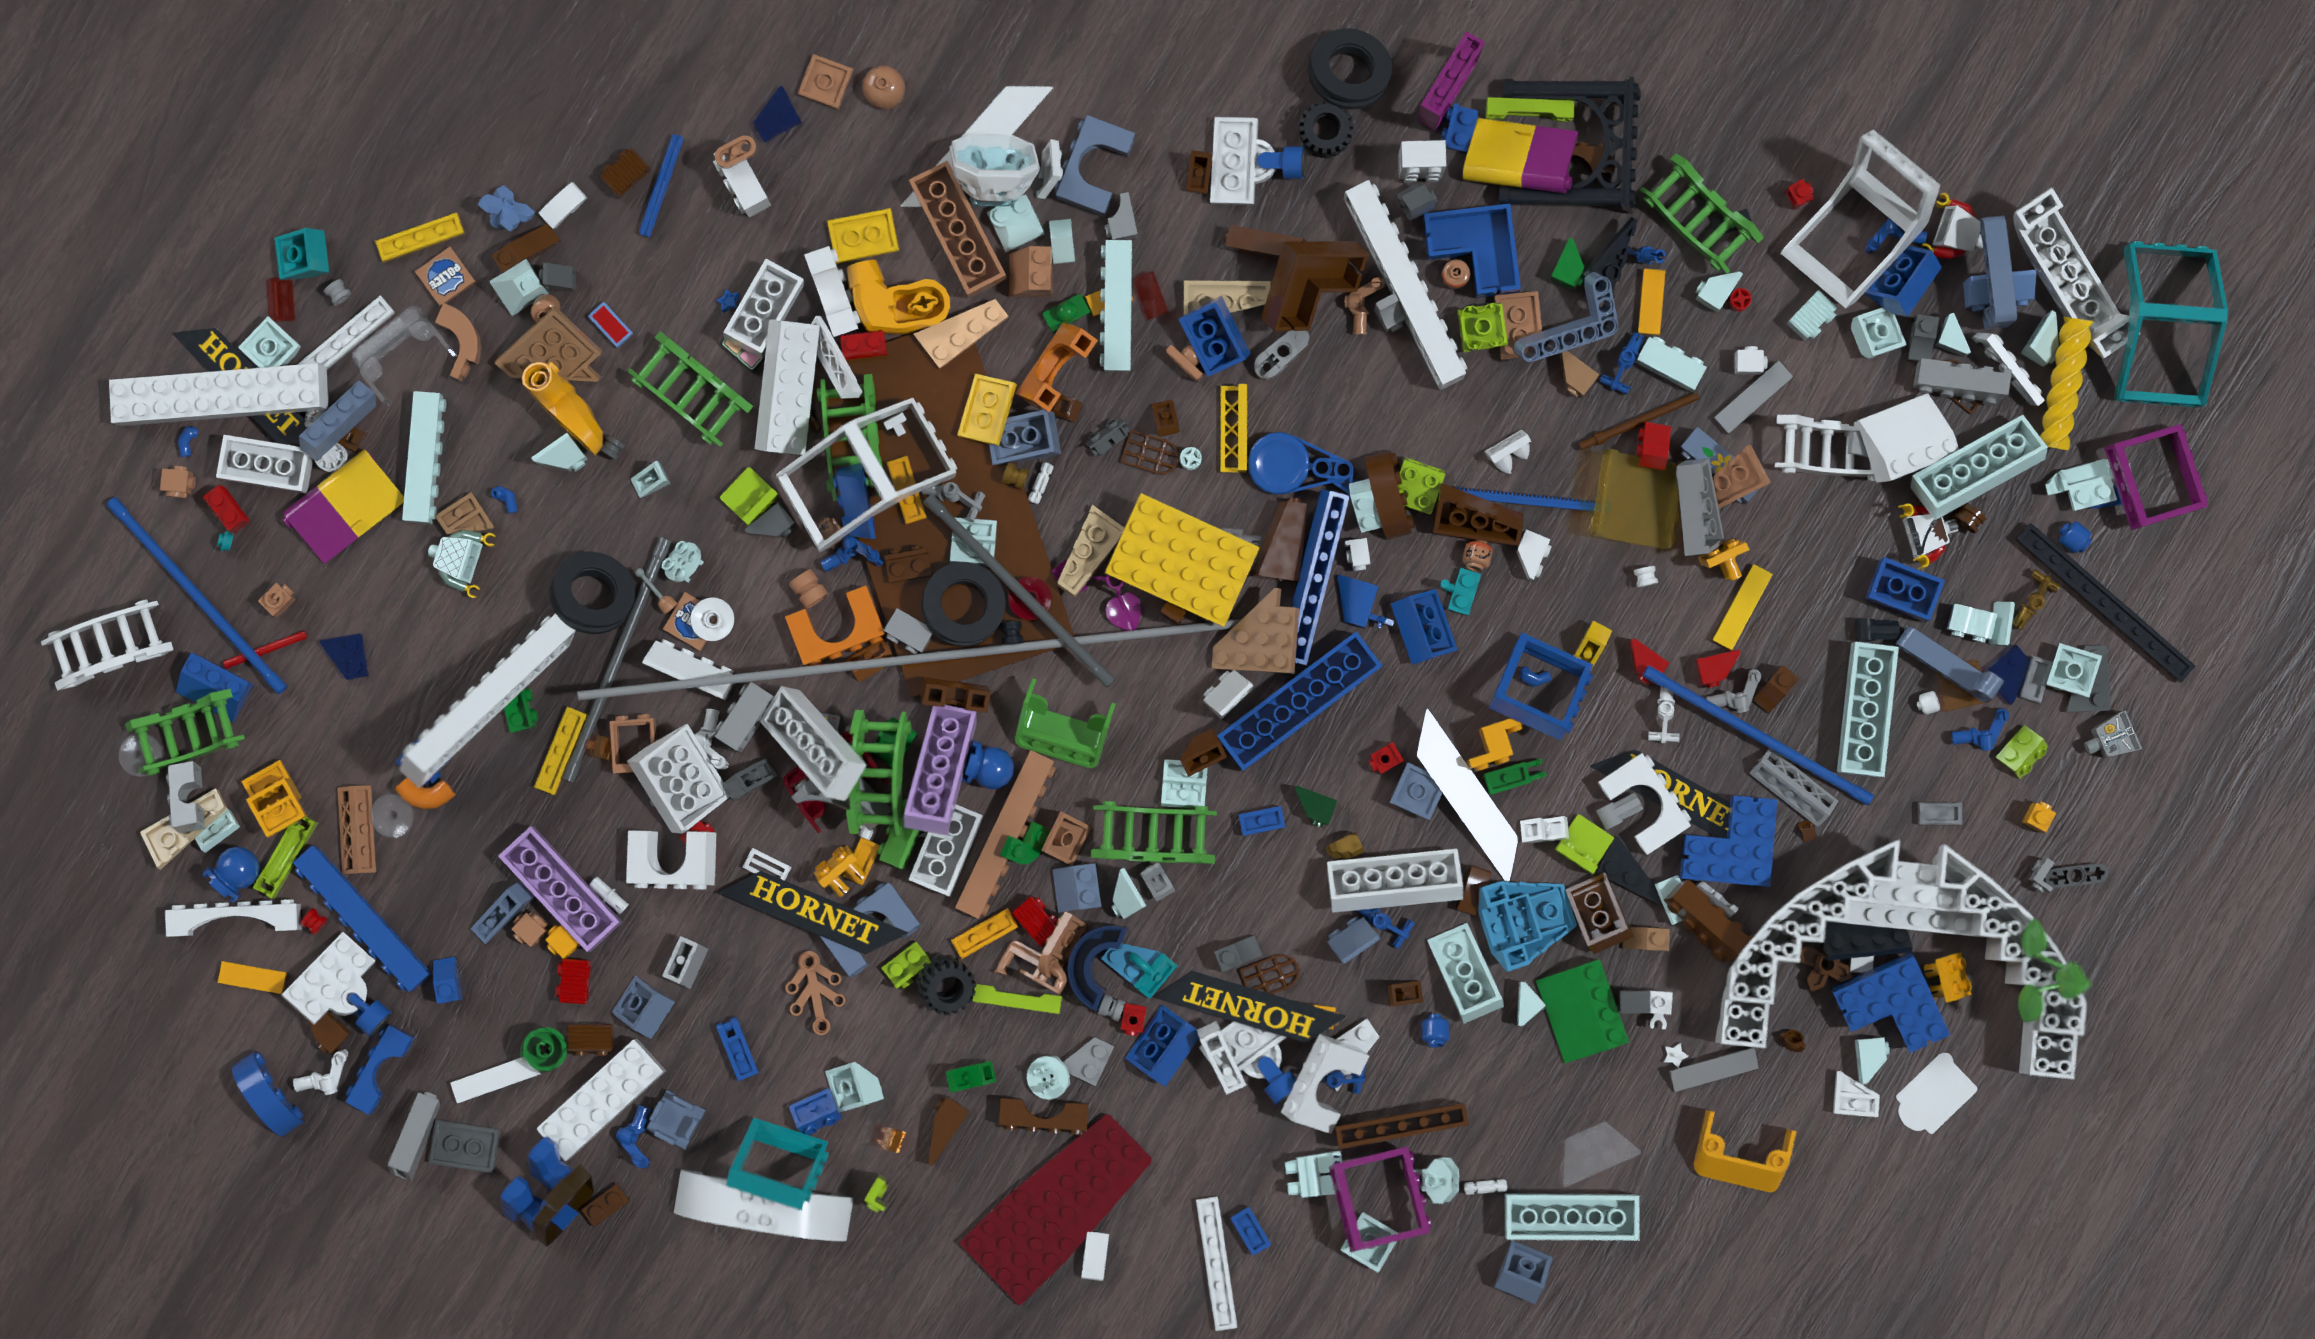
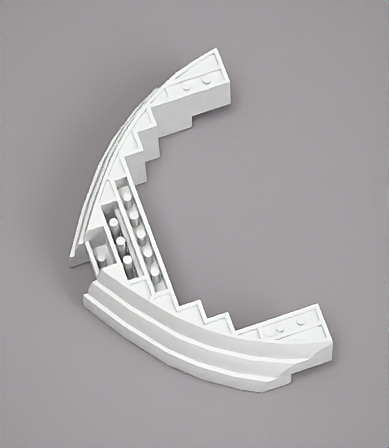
(1910, 896)

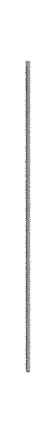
(901, 660)

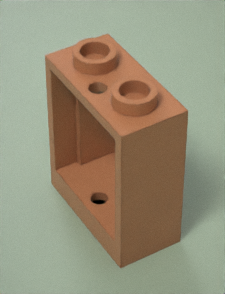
(622, 721)

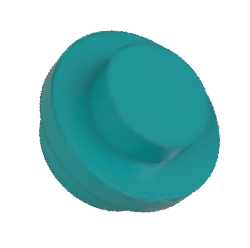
(225, 541)

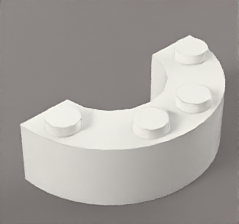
(832, 291)

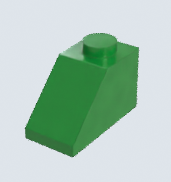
(1569, 267)

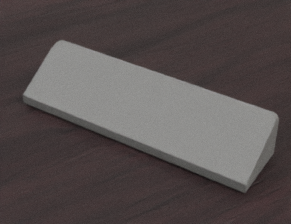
(1713, 1069)

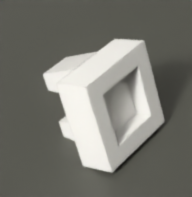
(895, 422)

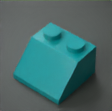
(301, 254)

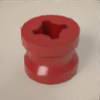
(1743, 297)
(313, 921)

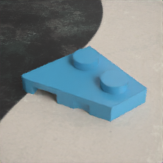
(1120, 961)

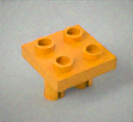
(1725, 557)
(842, 860)
(1952, 976)

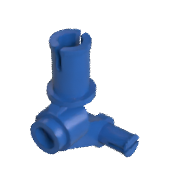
(1892, 229)
(1648, 255)
(1625, 361)
(850, 548)
(1984, 738)
(1384, 922)
(1337, 1078)
(629, 1135)

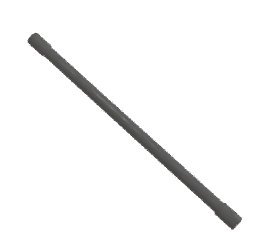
(657, 557)
(1097, 669)

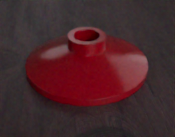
(1035, 587)

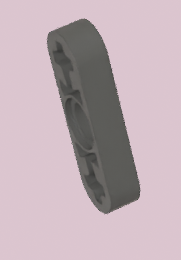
(2090, 868)

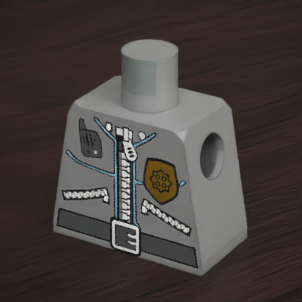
(2113, 736)

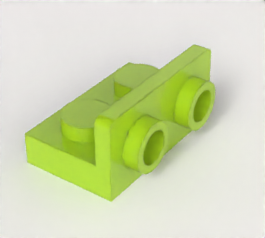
(906, 965)
(877, 1190)

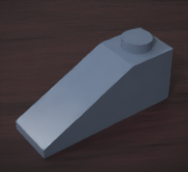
(502, 911)

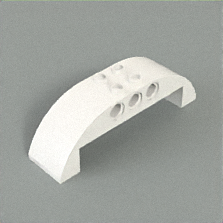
(2068, 272)
(711, 1201)

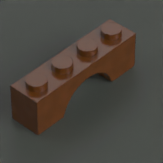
(1591, 157)
(1015, 1113)

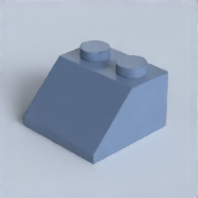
(1077, 887)
(643, 1007)
(1523, 1272)

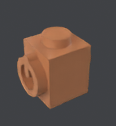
(177, 482)
(277, 599)
(529, 928)

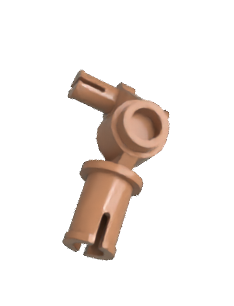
(1356, 303)

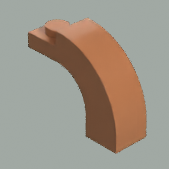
(468, 337)

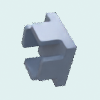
(1416, 792)
(675, 1119)

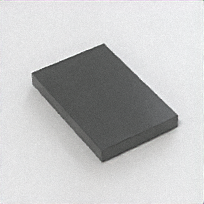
(464, 1146)

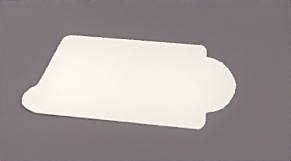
(1934, 1095)

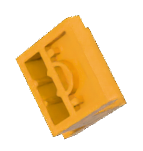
(1495, 744)
(274, 798)

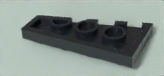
(1858, 941)

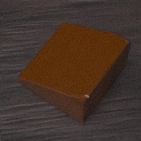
(1067, 408)

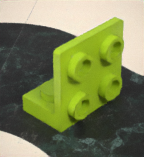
(1420, 484)
(749, 496)
(1585, 844)

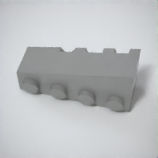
(1962, 381)
(1698, 507)

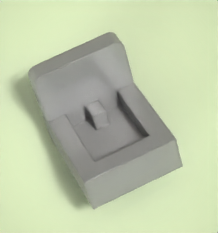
(2040, 870)
(1157, 881)

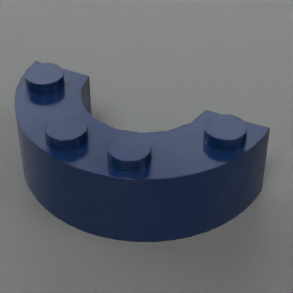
(1082, 961)

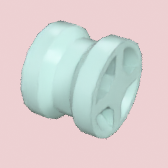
(1189, 455)

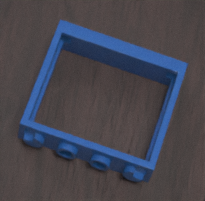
(1532, 716)

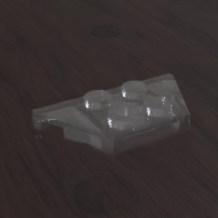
(1594, 1152)

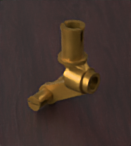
(2035, 599)

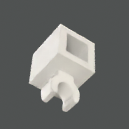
(1659, 1005)

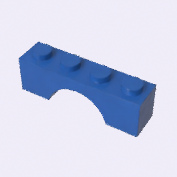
(365, 1093)

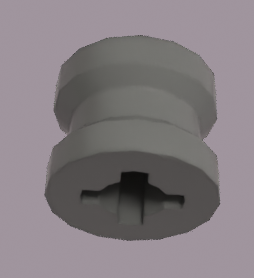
(611, 447)

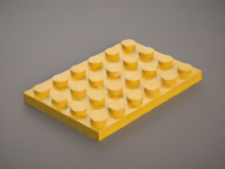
(1182, 560)

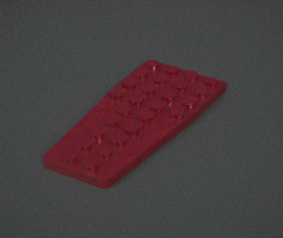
(1055, 1208)

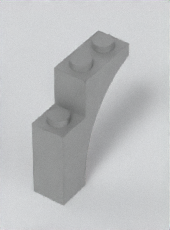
(809, 792)

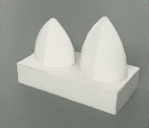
(1500, 453)

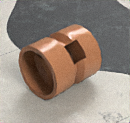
(808, 588)

